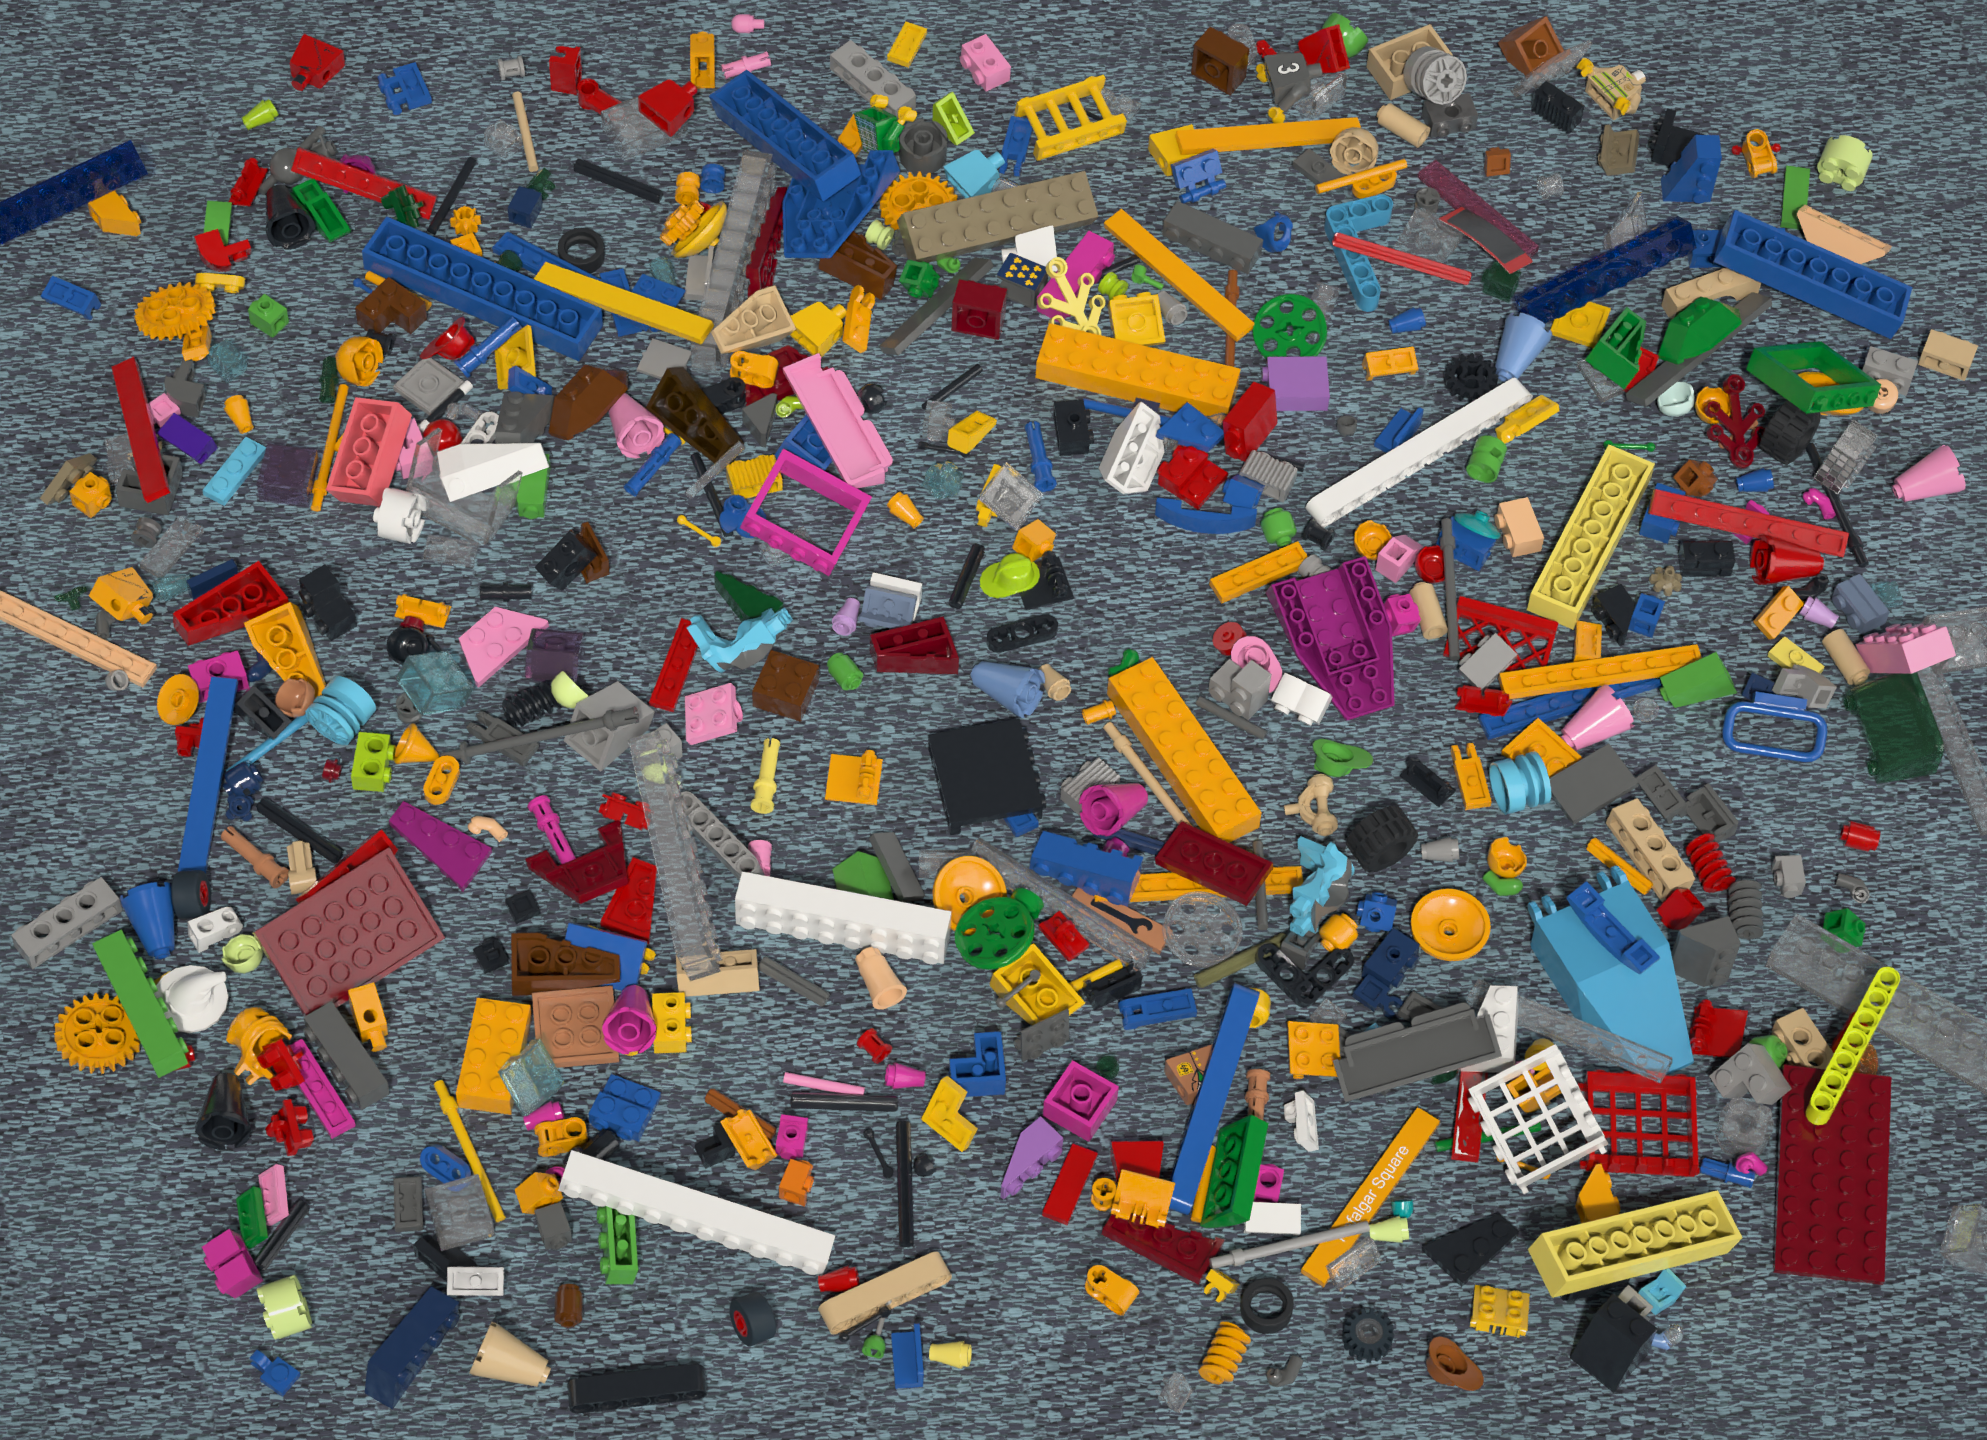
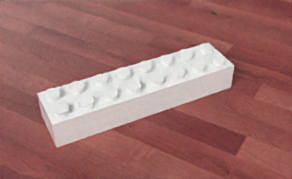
(842, 918)

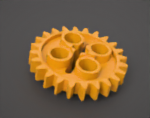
(912, 195)
(175, 311)
(97, 1033)

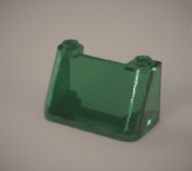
(1897, 727)

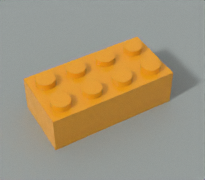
(495, 1035)

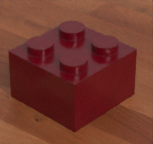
(979, 309)

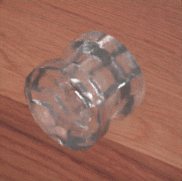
(1550, 186)

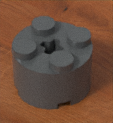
(923, 146)

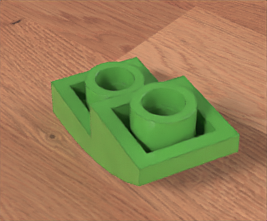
(218, 217)

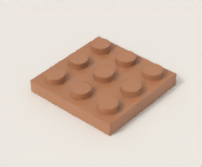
(572, 1025)

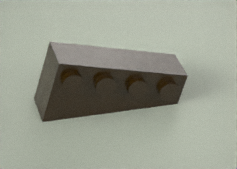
(691, 415)

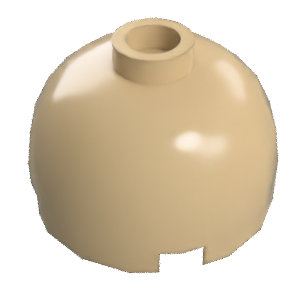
(1354, 147)

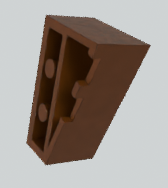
(861, 265)

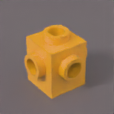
(91, 494)

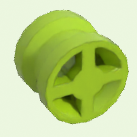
(1112, 286)

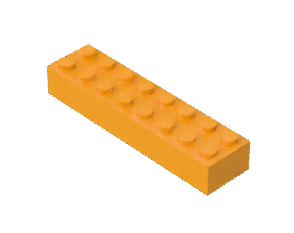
(1135, 371)
(1183, 751)

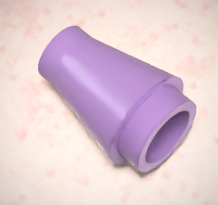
(1817, 612)
(846, 618)

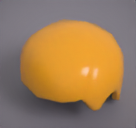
(1711, 394)
(1371, 539)
(1506, 859)

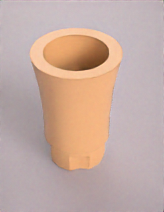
(880, 979)

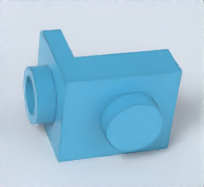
(1663, 1291)

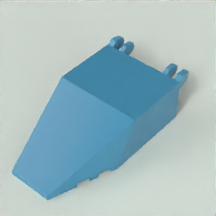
(1602, 988)

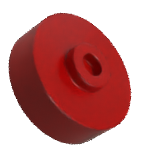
(1227, 636)

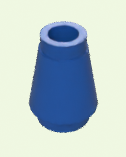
(1407, 321)
(1755, 481)

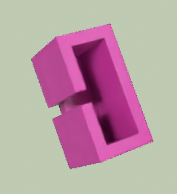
(232, 1264)

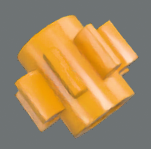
(465, 220)

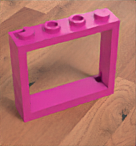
(820, 482)

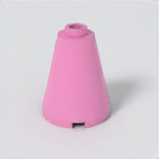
(635, 427)
(1930, 477)
(1597, 720)

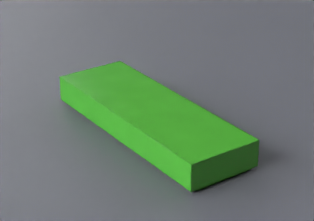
(1794, 195)

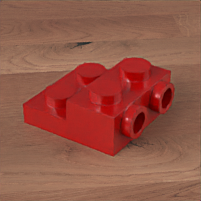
(1191, 475)

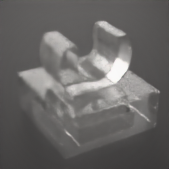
(1175, 1392)

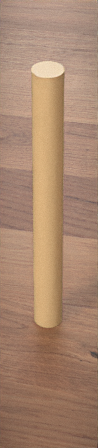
(525, 131)

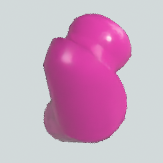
(1822, 500)

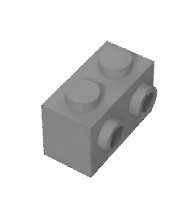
(1890, 366)
(1487, 662)

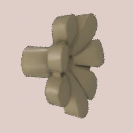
(1666, 580)

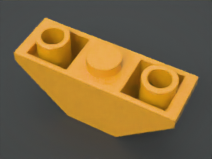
(113, 215)
(1596, 1198)

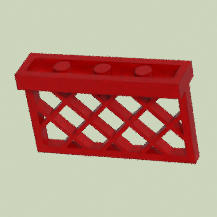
(1511, 621)

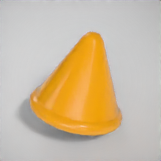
(414, 747)

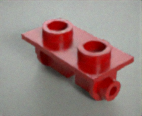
(248, 184)
(1493, 703)
(617, 807)

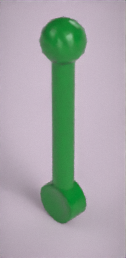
(1650, 447)

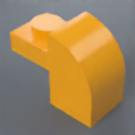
(1520, 1087)

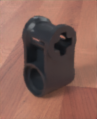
(726, 398)

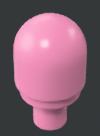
(746, 23)

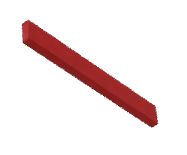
(140, 430)
(1747, 522)

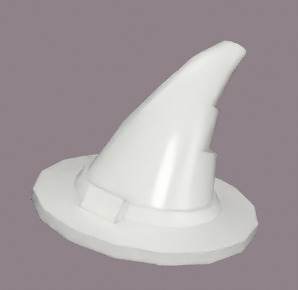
(193, 997)

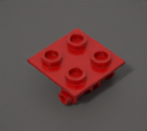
(1717, 1030)

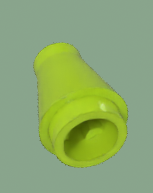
(261, 114)

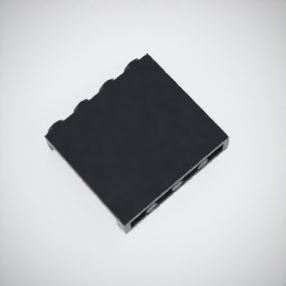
(985, 773)

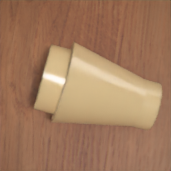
(1055, 684)

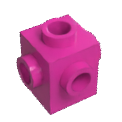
(1402, 614)

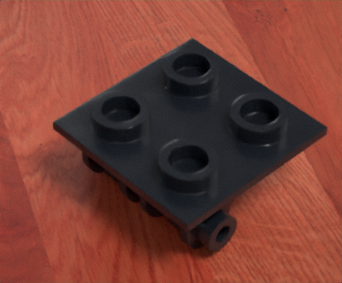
(1051, 586)

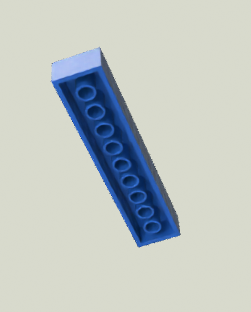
(481, 287)

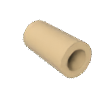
(1403, 125)
(1430, 612)
(1846, 657)

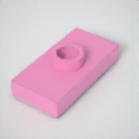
(274, 1194)

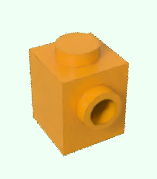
(1034, 540)

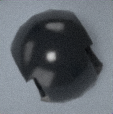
(872, 398)

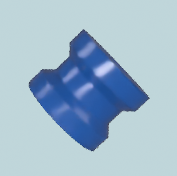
(712, 178)

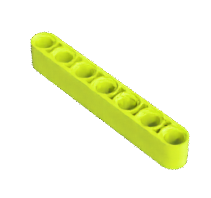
(1849, 1055)

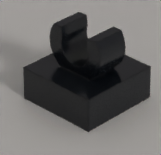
(490, 955)

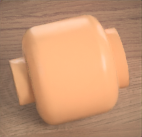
(1886, 403)

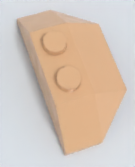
(1839, 237)

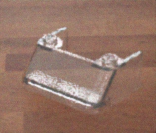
(473, 516)

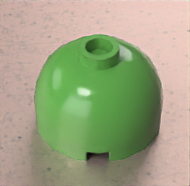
(1353, 38)

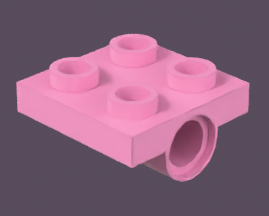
(712, 713)

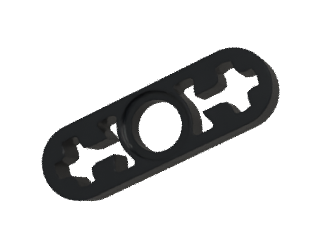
(1028, 624)

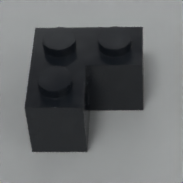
(325, 604)

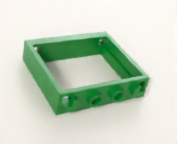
(1774, 368)

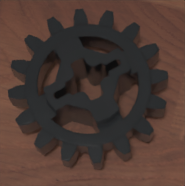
(1470, 377)

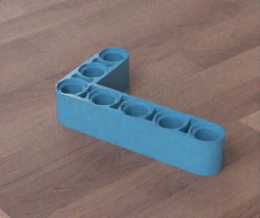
(1349, 219)

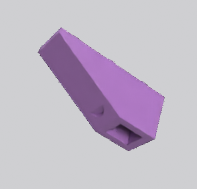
(1033, 1150)

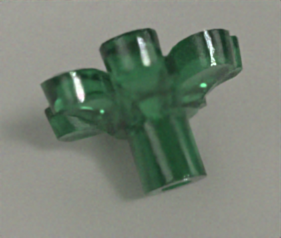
(72, 597)

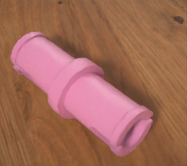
(751, 63)

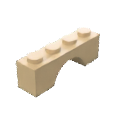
(1712, 286)

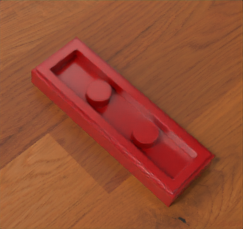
(1070, 1184)

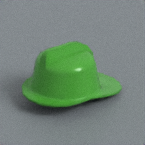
(1338, 758)

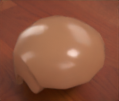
(295, 697)

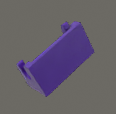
(187, 438)

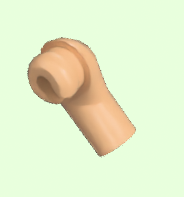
(491, 825)

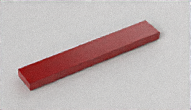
(355, 179)

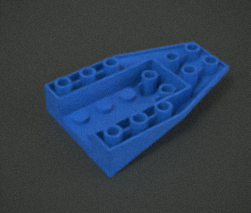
(821, 227)

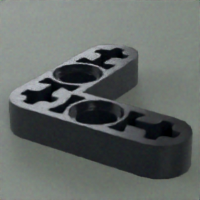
(1300, 981)

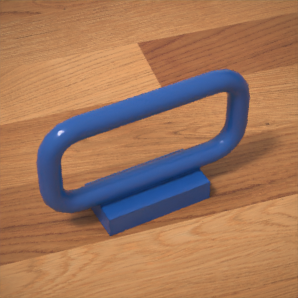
(1780, 707)

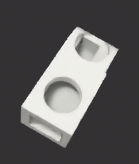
(213, 927)

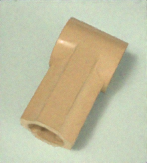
(301, 872)

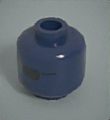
(243, 780)

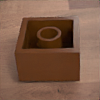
(1220, 60)
(785, 685)

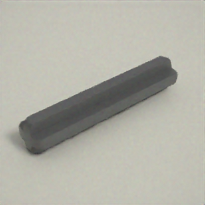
(794, 981)

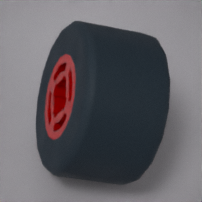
(191, 894)
(752, 1318)

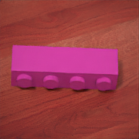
(1090, 257)

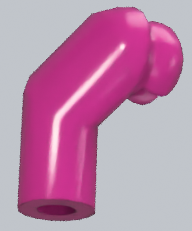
(1750, 1161)

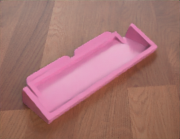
(838, 422)

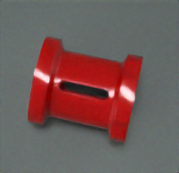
(874, 1045)

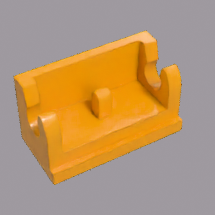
(1390, 362)
(749, 1139)

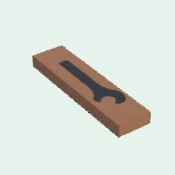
(1127, 919)

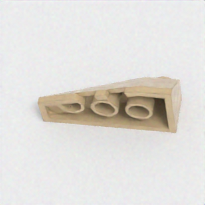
(754, 323)

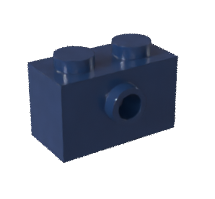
(1392, 959)

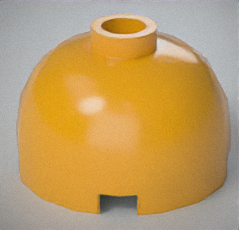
(357, 357)

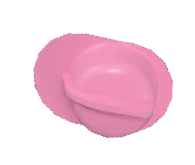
(1260, 652)

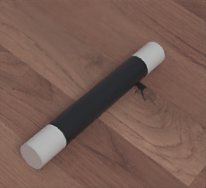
(440, 410)

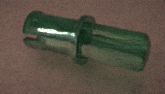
(328, 380)

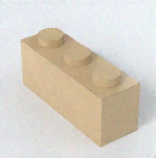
(737, 975)

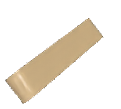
(897, 1285)

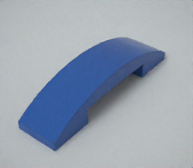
(1205, 522)
(1609, 931)

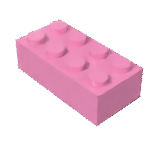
(1906, 648)

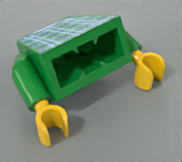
(880, 128)

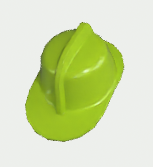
(1009, 576)

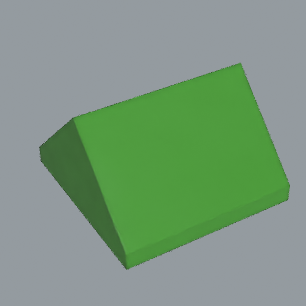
(862, 875)

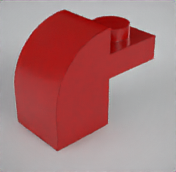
(217, 256)

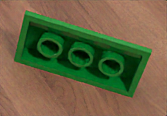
(1234, 1173)

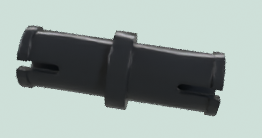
(506, 592)

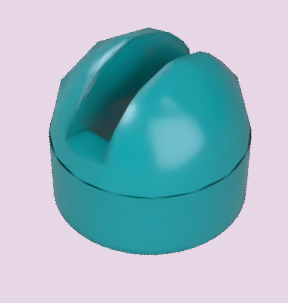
(1403, 1208)

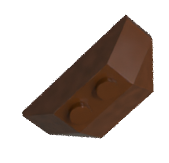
(586, 399)

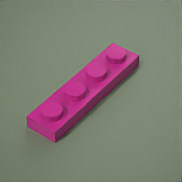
(322, 1095)

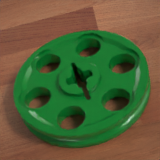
(1294, 319)
(993, 942)

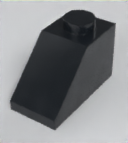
(261, 713)

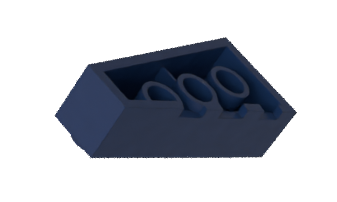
(410, 1346)

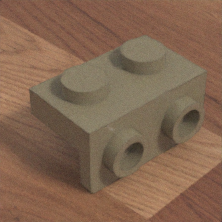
(1618, 151)

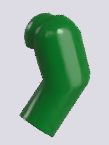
(1130, 659)

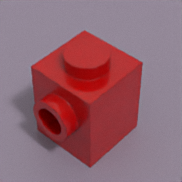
(1680, 909)

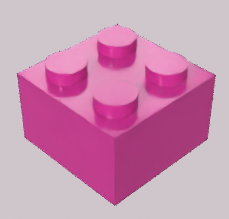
(1080, 1101)

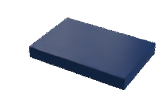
(629, 949)

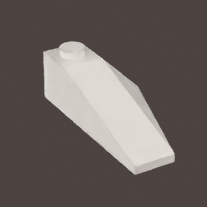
(477, 467)

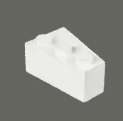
(1502, 1006)

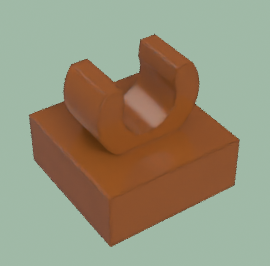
(1497, 161)

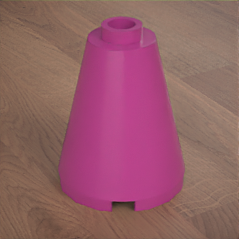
(1111, 806)
(630, 1022)

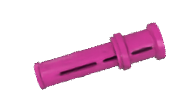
(550, 824)

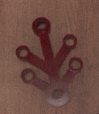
(1735, 424)

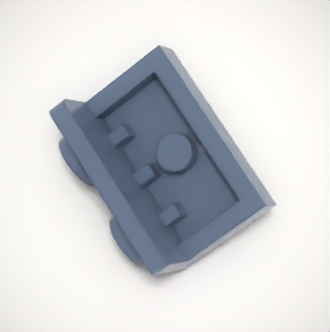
(887, 608)

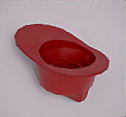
(451, 343)

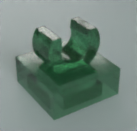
(540, 181)

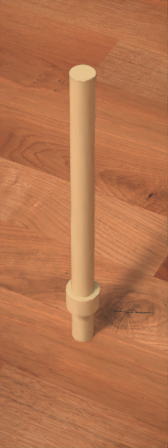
(1123, 746)

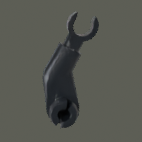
(1812, 589)

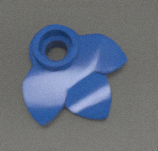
(734, 512)

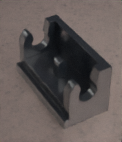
(1113, 986)

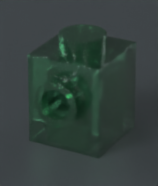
(1500, 282)

